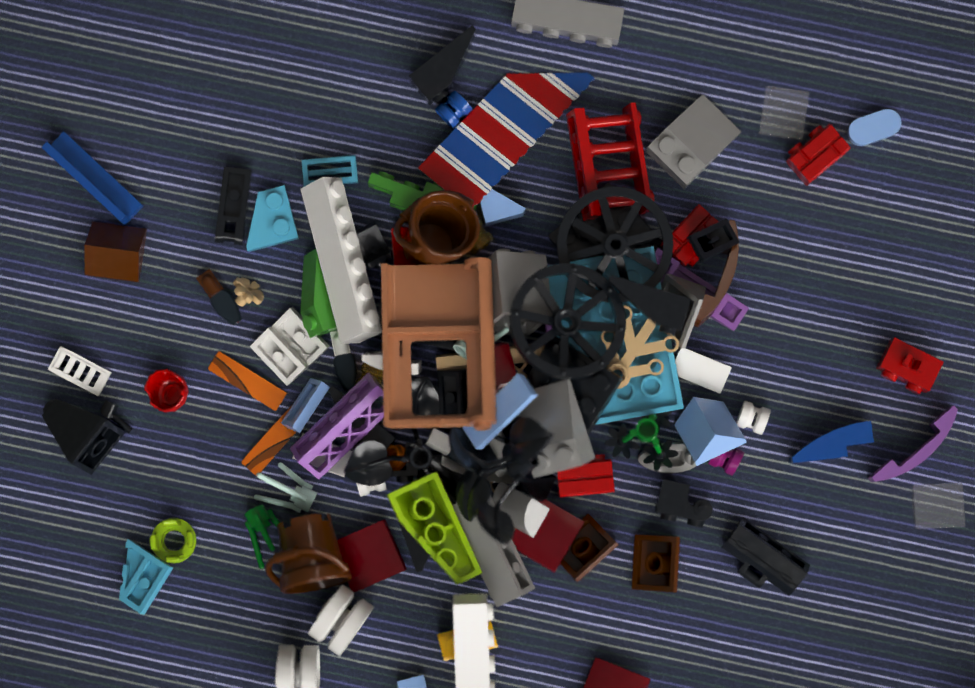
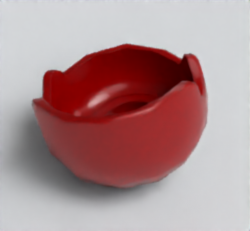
(166, 390)

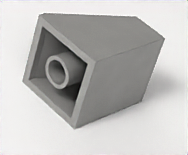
(508, 275)

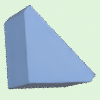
(499, 208)

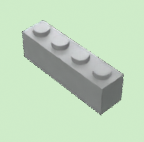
(570, 18)
(499, 563)

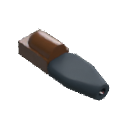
(220, 298)

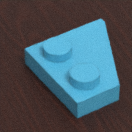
(271, 220)
(142, 577)

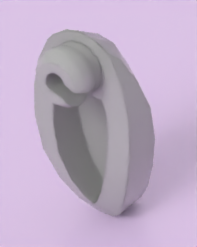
(680, 463)

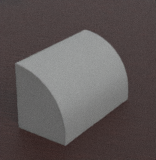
(524, 510)

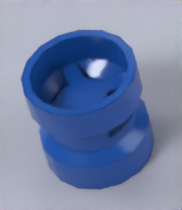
(453, 109)

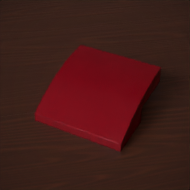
(552, 538)
(371, 555)
(608, 675)

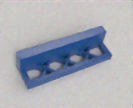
(93, 178)

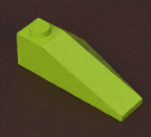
(431, 520)

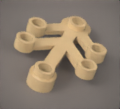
(636, 347)

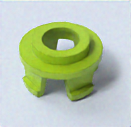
(158, 536)

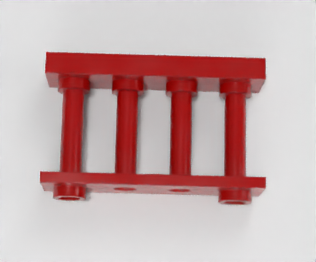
(584, 151)

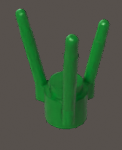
(258, 521)

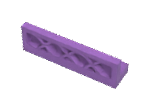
(338, 423)

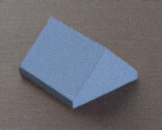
(708, 429)

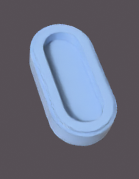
(874, 127)

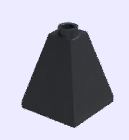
(81, 434)

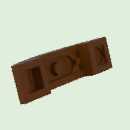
(709, 302)

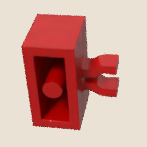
(909, 366)

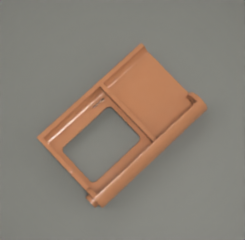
(438, 306)

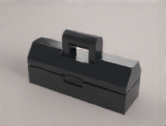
(767, 555)

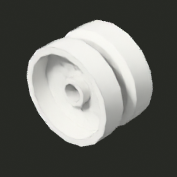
(340, 619)
(297, 674)

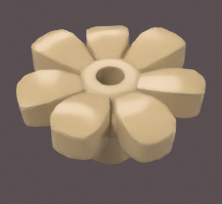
(247, 292)

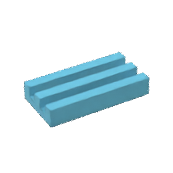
(330, 160)

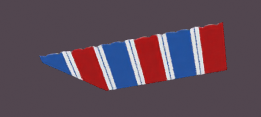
(501, 130)

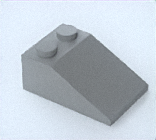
(692, 141)
(559, 413)

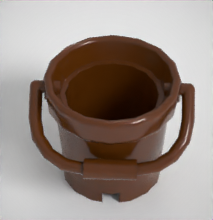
(439, 228)
(308, 556)

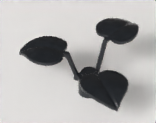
(525, 444)
(369, 459)
(491, 519)

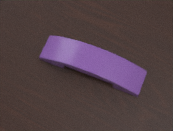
(729, 311)
(941, 426)

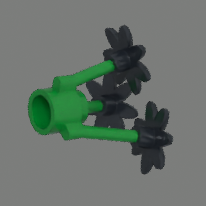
(646, 432)

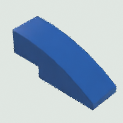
(835, 443)

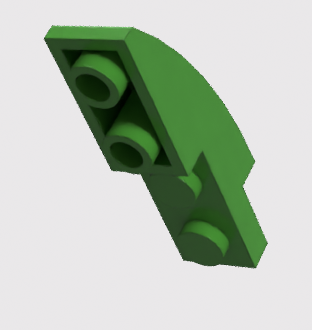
(402, 194)

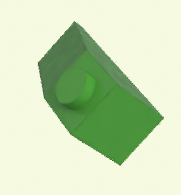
(315, 302)

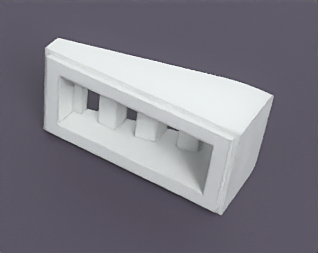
(59, 358)

